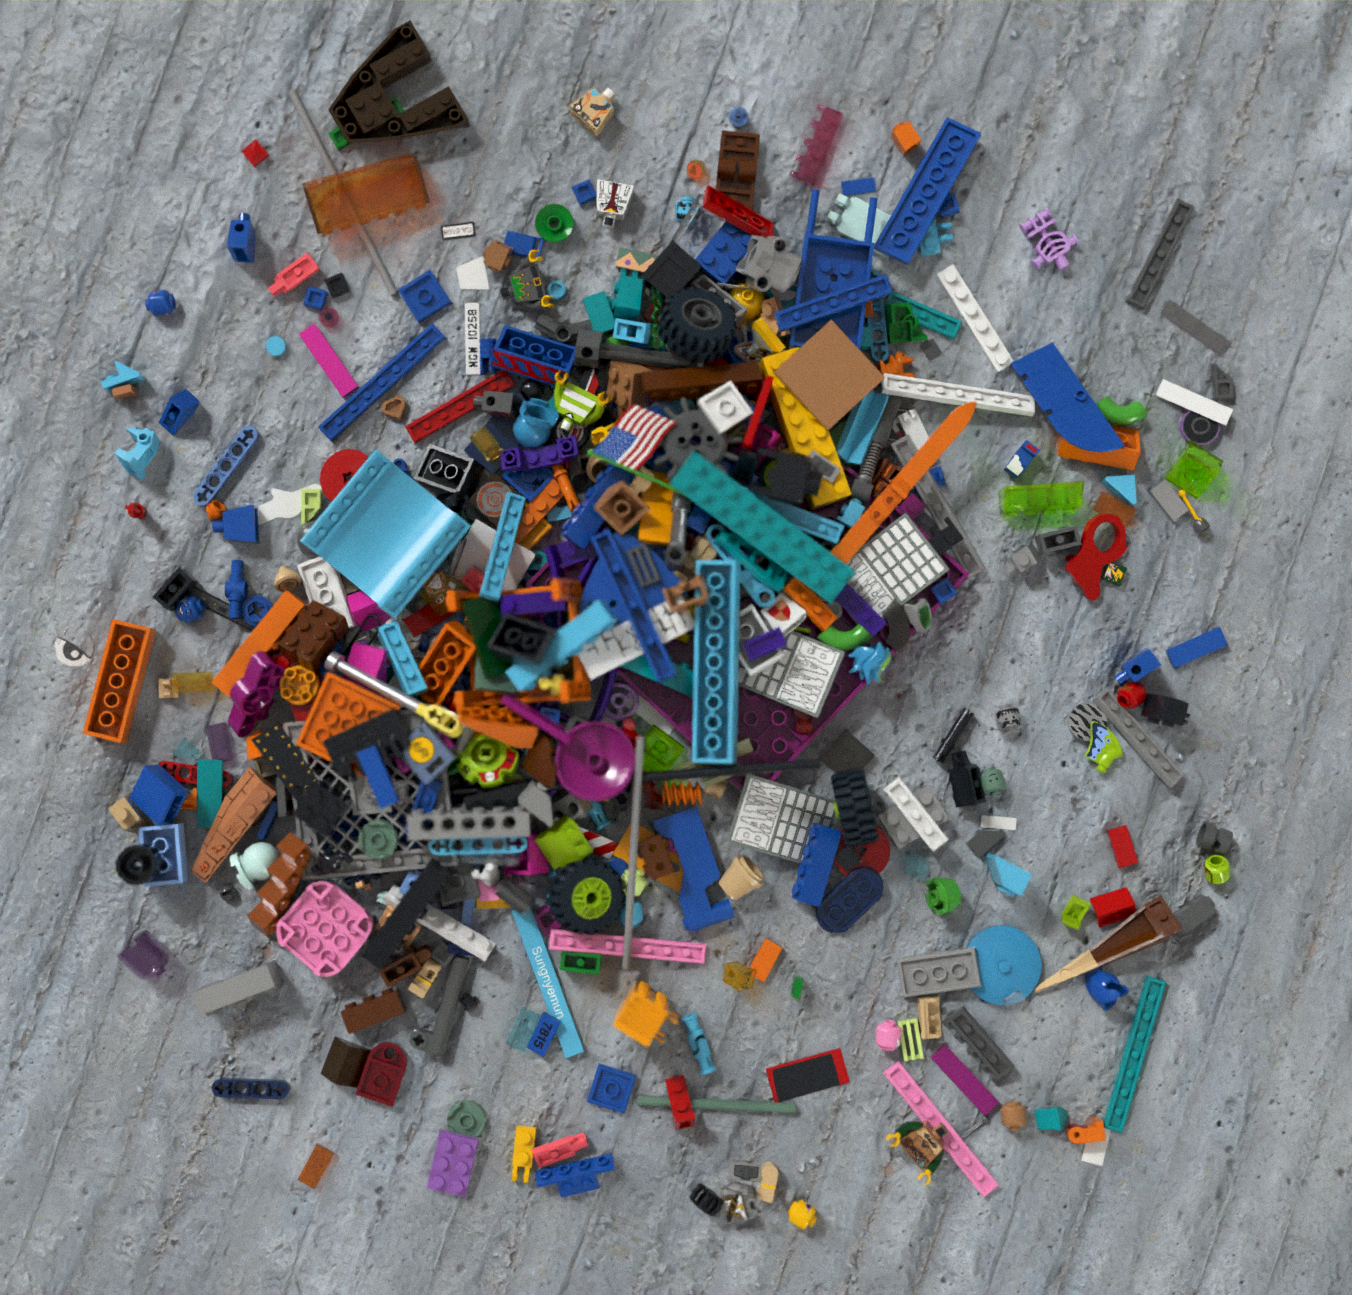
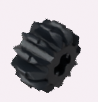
(706, 1199)

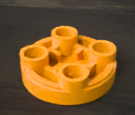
(299, 685)

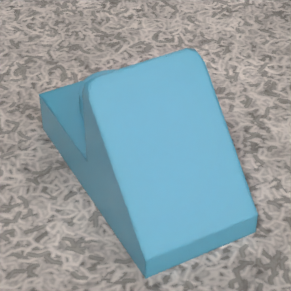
(125, 377)

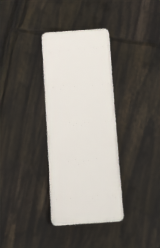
(998, 822)

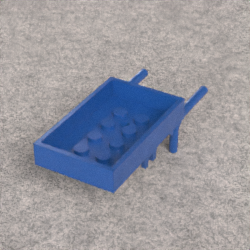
(837, 257)

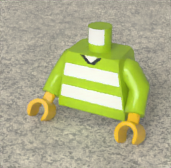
(577, 404)

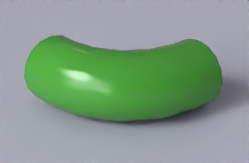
(1121, 414)
(845, 640)

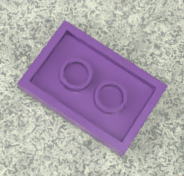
(452, 1163)

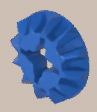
(248, 608)

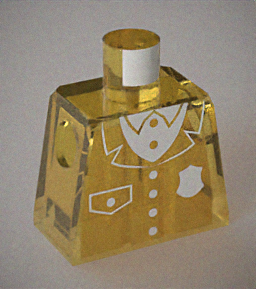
(436, 591)

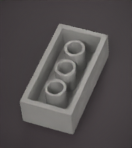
(241, 986)

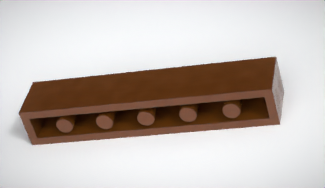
(699, 381)

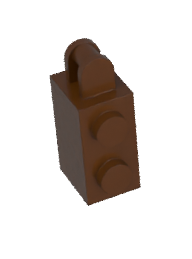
(405, 964)

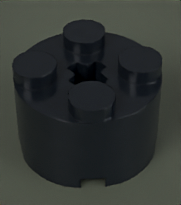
(150, 864)

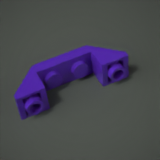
(542, 457)

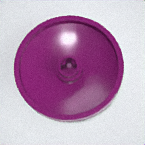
(596, 762)

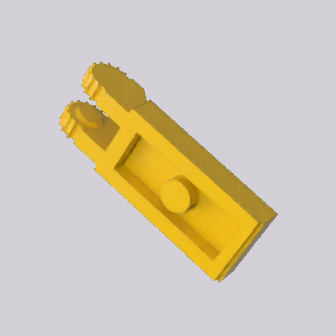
(522, 1152)

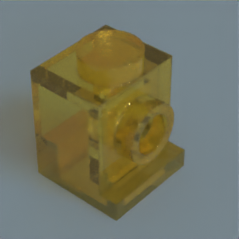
(739, 976)

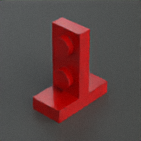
(680, 1102)

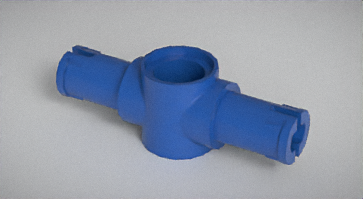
(236, 589)

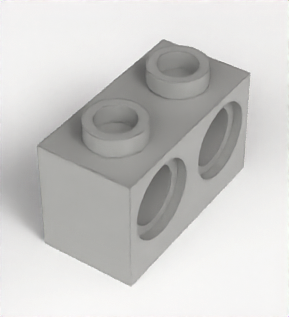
(568, 807)

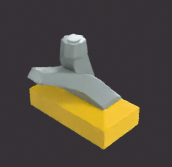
(764, 339)

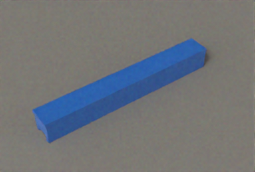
(633, 606)

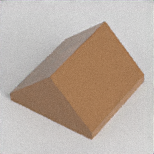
(621, 507)

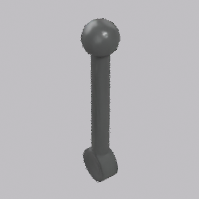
(984, 1119)

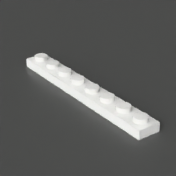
(958, 394)

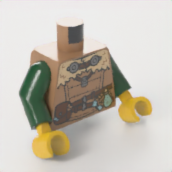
(922, 1144)

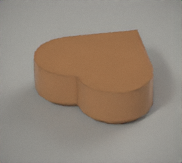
(395, 407)

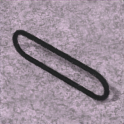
(358, 632)

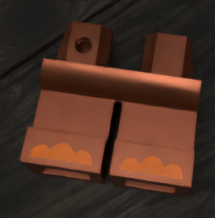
(884, 475)

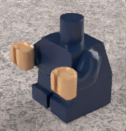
(363, 880)

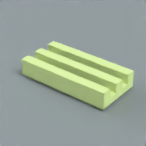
(913, 1056)

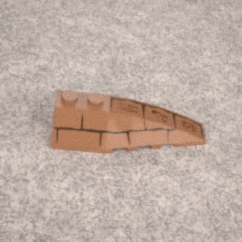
(234, 819)

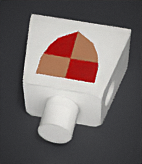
(782, 613)

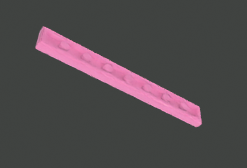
(641, 947)
(953, 1143)

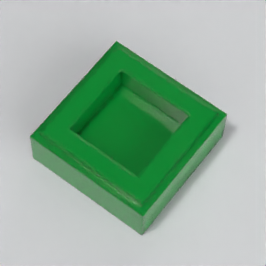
(797, 987)

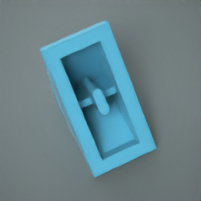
(1122, 487)

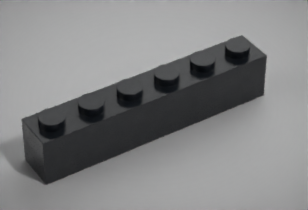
(406, 913)

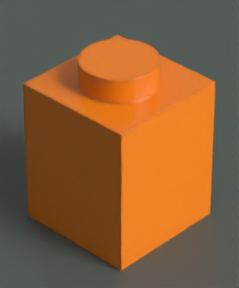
(905, 137)

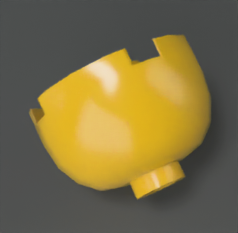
(750, 299)

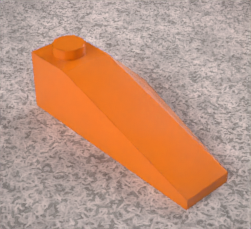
(500, 724)

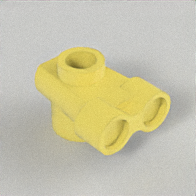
(552, 683)

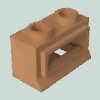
(683, 587)

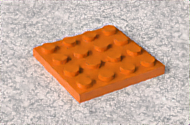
(339, 708)

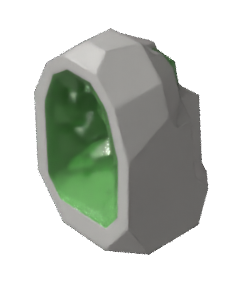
(918, 614)

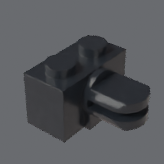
(1165, 710)

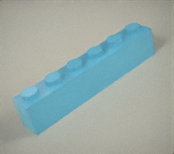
(566, 642)

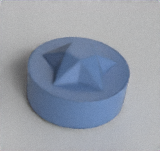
(738, 117)

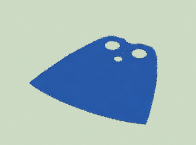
(600, 587)

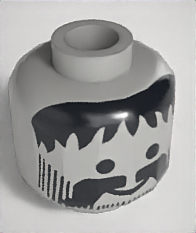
(1008, 718)

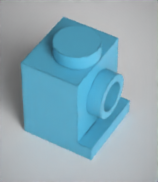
(850, 513)

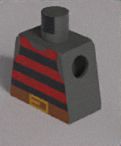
(499, 404)

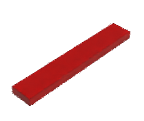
(457, 407)

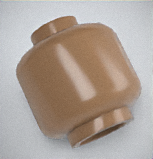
(1013, 1115)

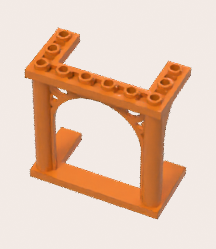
(570, 691)

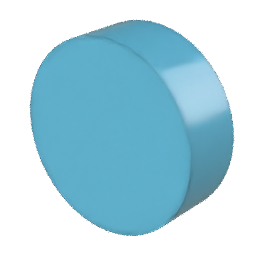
(557, 290)
(276, 346)

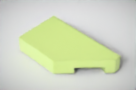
(310, 504)

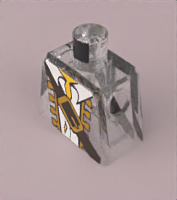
(740, 1202)

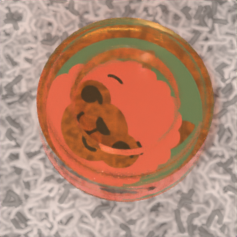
(696, 170)

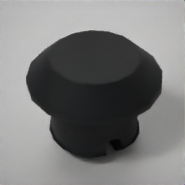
(468, 1002)

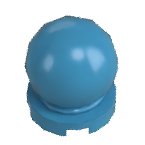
(534, 423)

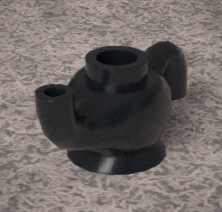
(330, 862)

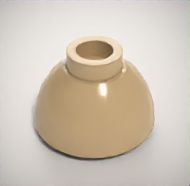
(286, 579)

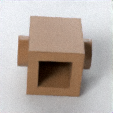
(497, 256)

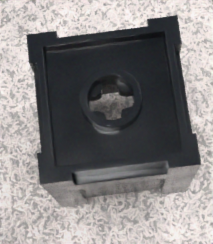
(671, 271)

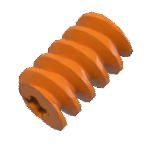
(682, 793)

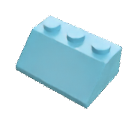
(1008, 876)

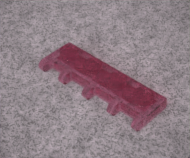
(819, 145)

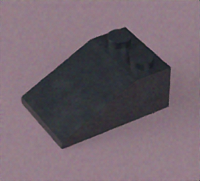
(449, 471)
(520, 641)

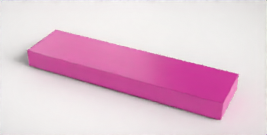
(328, 360)

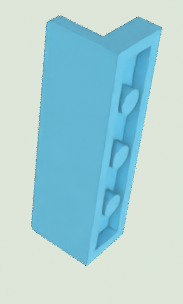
(861, 428)
(401, 659)

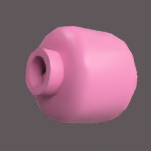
(888, 1035)

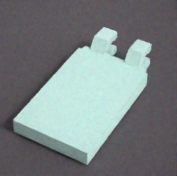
(854, 219)

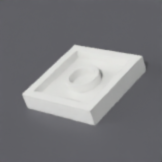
(725, 407)

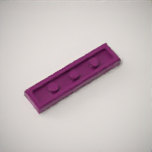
(538, 718)
(964, 1079)

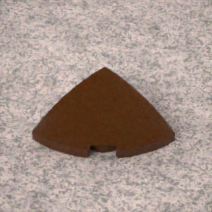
(540, 761)

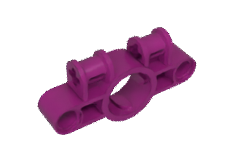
(261, 677)

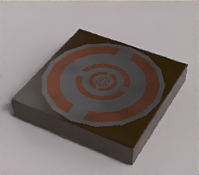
(490, 498)

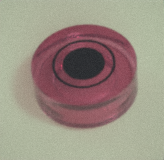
(328, 317)

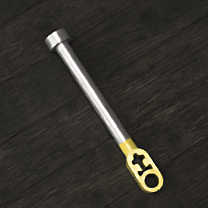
(335, 663)

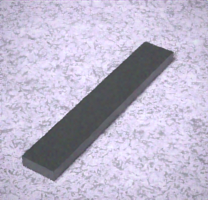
(1160, 254)

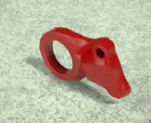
(1087, 564)

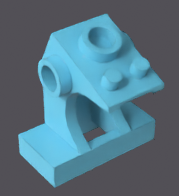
(625, 328)
(138, 458)

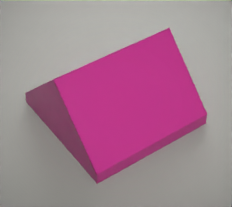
(765, 437)
(362, 606)

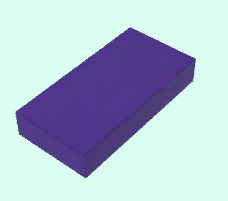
(765, 644)

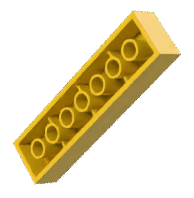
(804, 432)

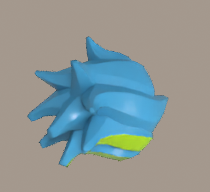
(870, 661)

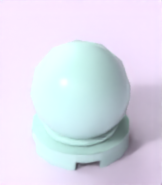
(254, 862)

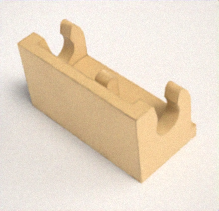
(929, 1017)

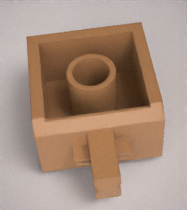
(625, 385)

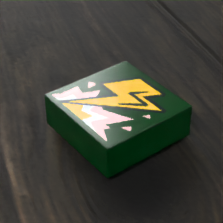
(1114, 573)

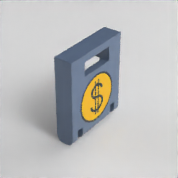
(424, 751)

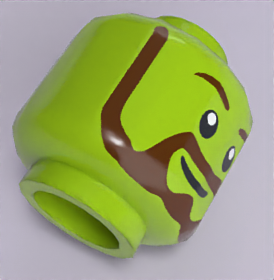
(1216, 869)

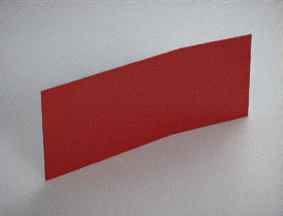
(424, 620)

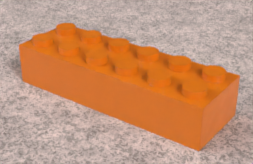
(263, 638)
(119, 681)

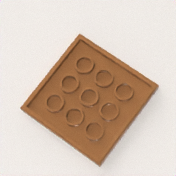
(829, 375)

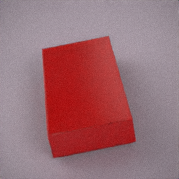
(1122, 846)

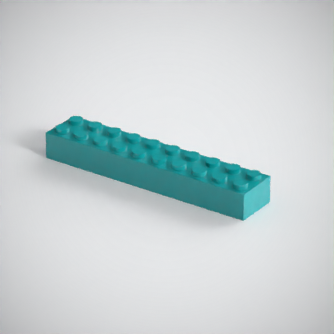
(761, 526)

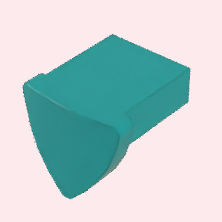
(1051, 1118)

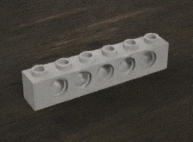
(418, 831)

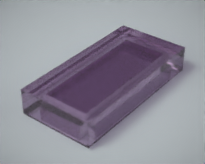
(219, 742)

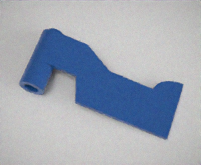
(698, 868)

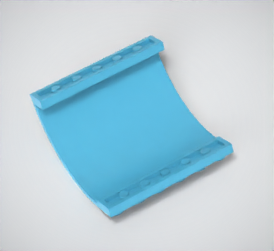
(385, 533)

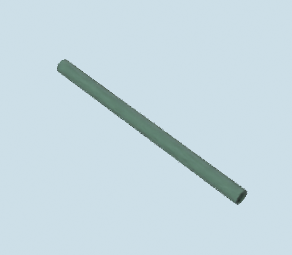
(722, 1104)

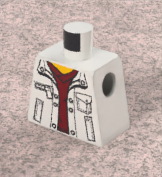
(613, 201)

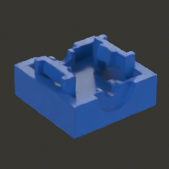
(523, 481)

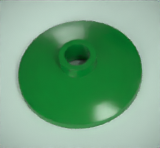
(550, 214)

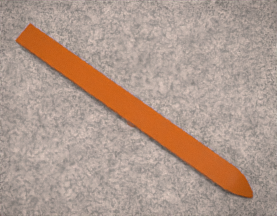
(903, 482)

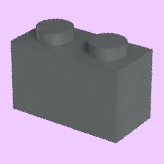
(1058, 540)

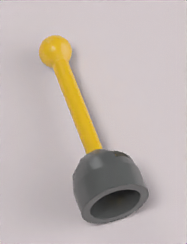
(1199, 524)

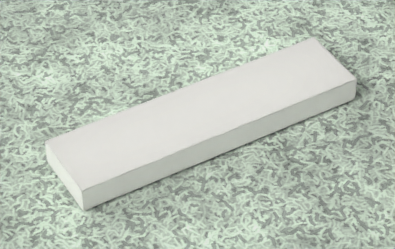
(915, 814)

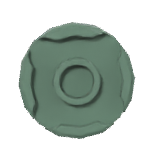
(378, 839)
(466, 1118)

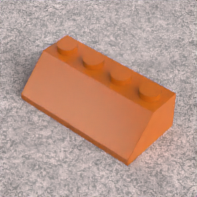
(1123, 458)
(445, 661)

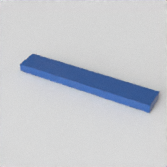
(833, 303)

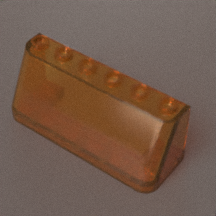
(366, 193)

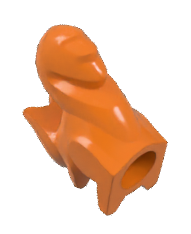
(895, 365)

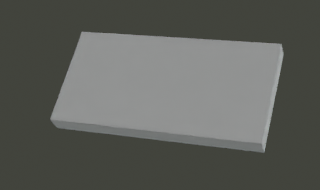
(938, 972)

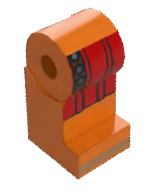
(1086, 1133)

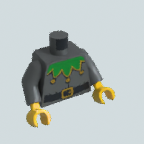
(527, 285)

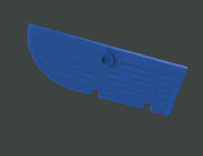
(1061, 392)

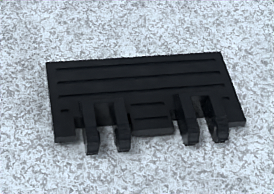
(378, 731)

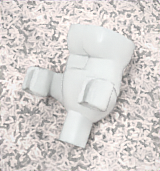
(489, 874)

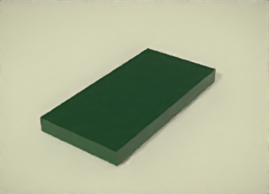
(483, 620)

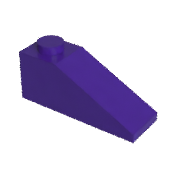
(530, 603)

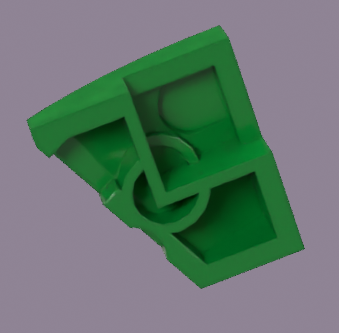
(902, 324)

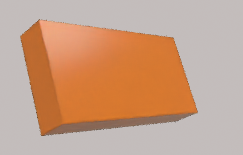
(765, 959)

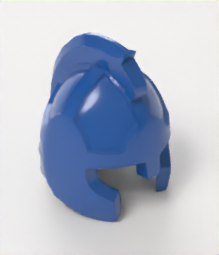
(1104, 988)

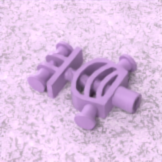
(1058, 257)

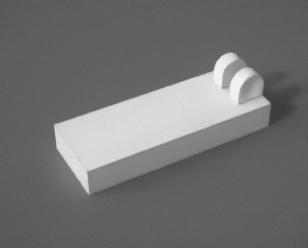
(913, 426)

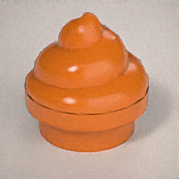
(215, 510)

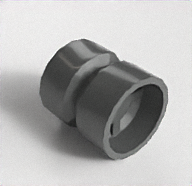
(1217, 839)

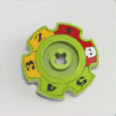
(486, 770)

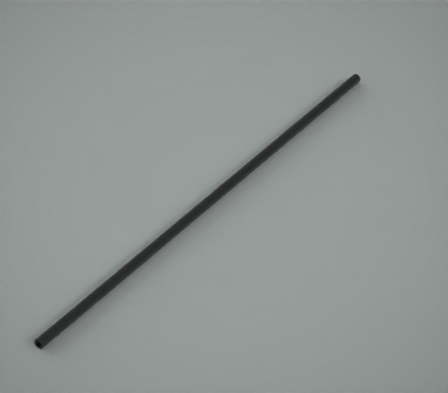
(666, 775)

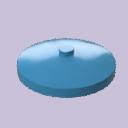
(1005, 963)

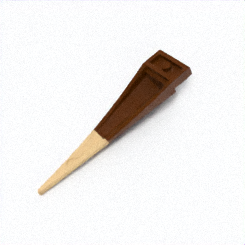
(1141, 930)

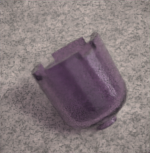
(146, 957)

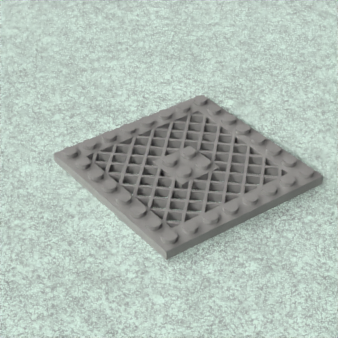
(401, 859)

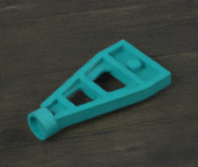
(773, 576)

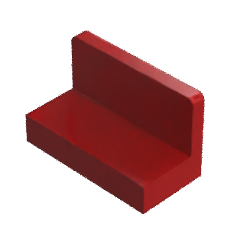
(1113, 907)

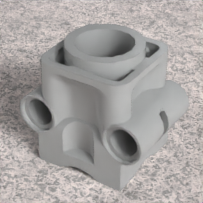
(773, 266)

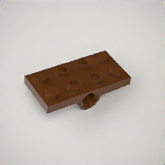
(738, 166)

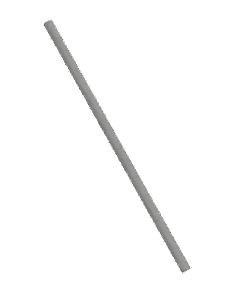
(331, 170)
(633, 852)

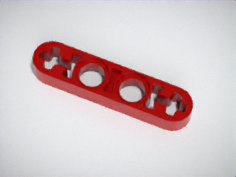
(193, 772)

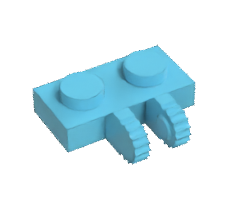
(931, 241)

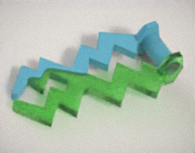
(658, 303)

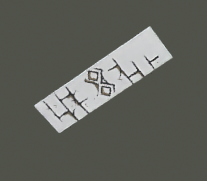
(622, 645)

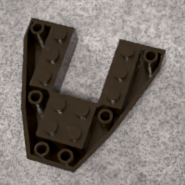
(367, 113)

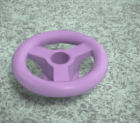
(631, 693)

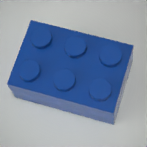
(723, 253)

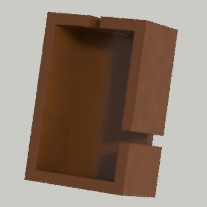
(313, 637)

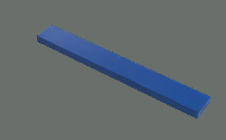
(381, 382)

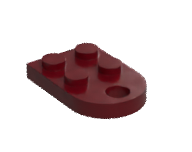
(383, 1074)

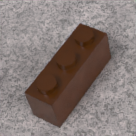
(373, 1010)

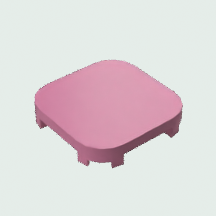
(325, 928)

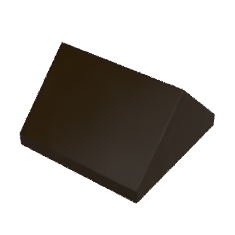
(345, 1062)

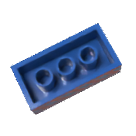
(532, 356)

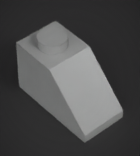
(537, 801)

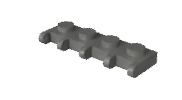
(980, 1043)

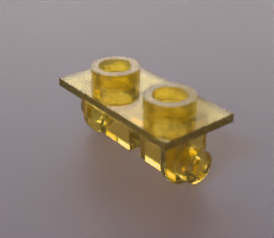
(192, 682)

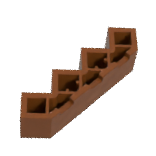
(280, 889)

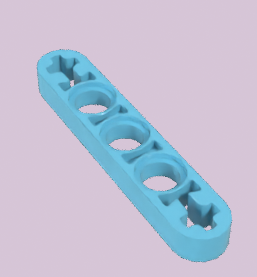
(468, 847)

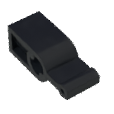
(628, 793)

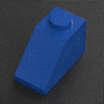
(178, 411)

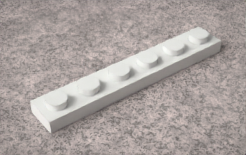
(974, 318)
(447, 927)

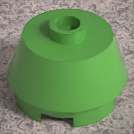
(942, 895)

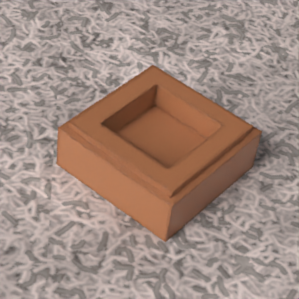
(124, 391)

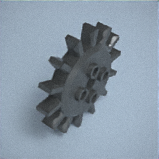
(678, 453)

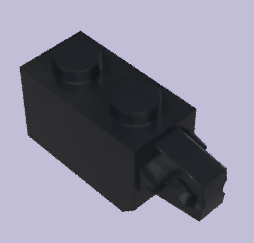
(965, 781)

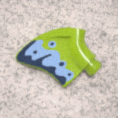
(1103, 746)

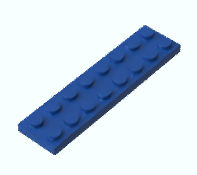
(927, 191)

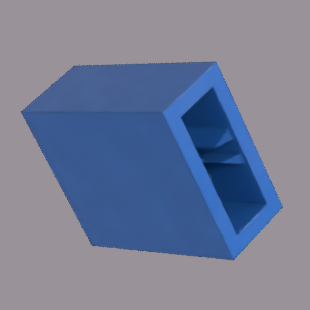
(158, 794)

